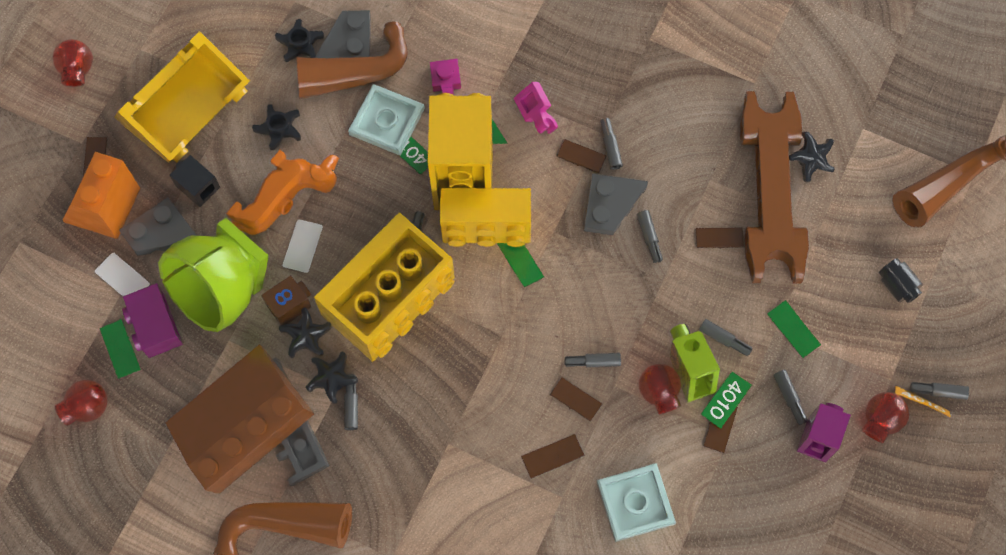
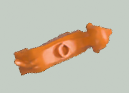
(280, 188)

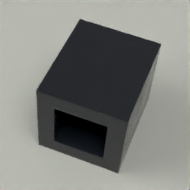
(194, 180)

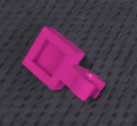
(445, 76)
(533, 106)

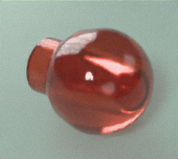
(72, 61)
(660, 387)
(82, 402)
(885, 416)

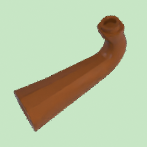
(331, 75)
(927, 196)
(315, 521)

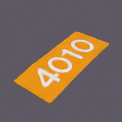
(907, 394)

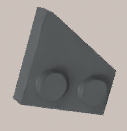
(348, 36)
(611, 202)
(156, 229)

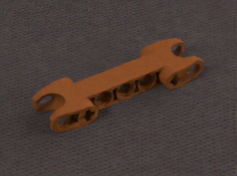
(775, 231)

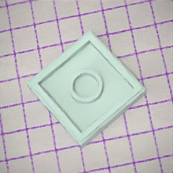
(386, 119)
(636, 502)

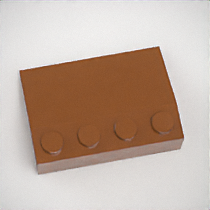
(237, 420)

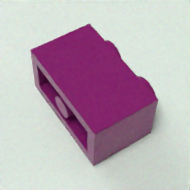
(151, 321)
(824, 432)

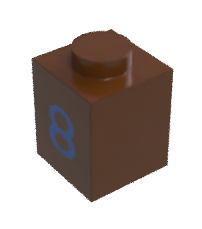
(287, 300)

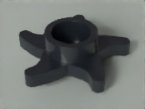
(299, 41)
(278, 126)
(812, 156)
(305, 334)
(331, 376)

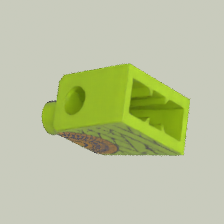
(693, 363)

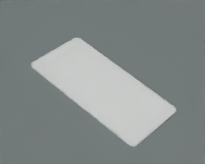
(302, 246)
(120, 275)

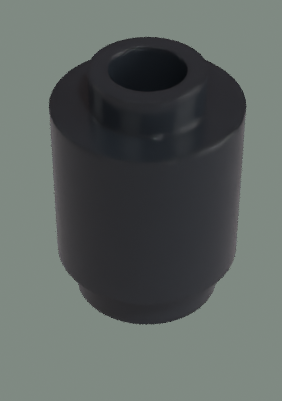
(901, 281)

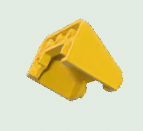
(183, 98)

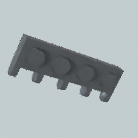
(302, 450)

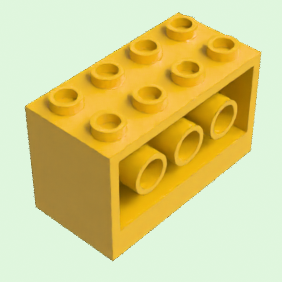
(459, 143)
(386, 287)

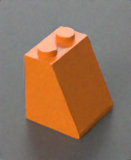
(103, 196)

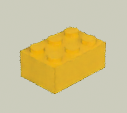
(485, 216)

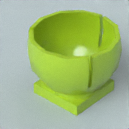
(217, 275)

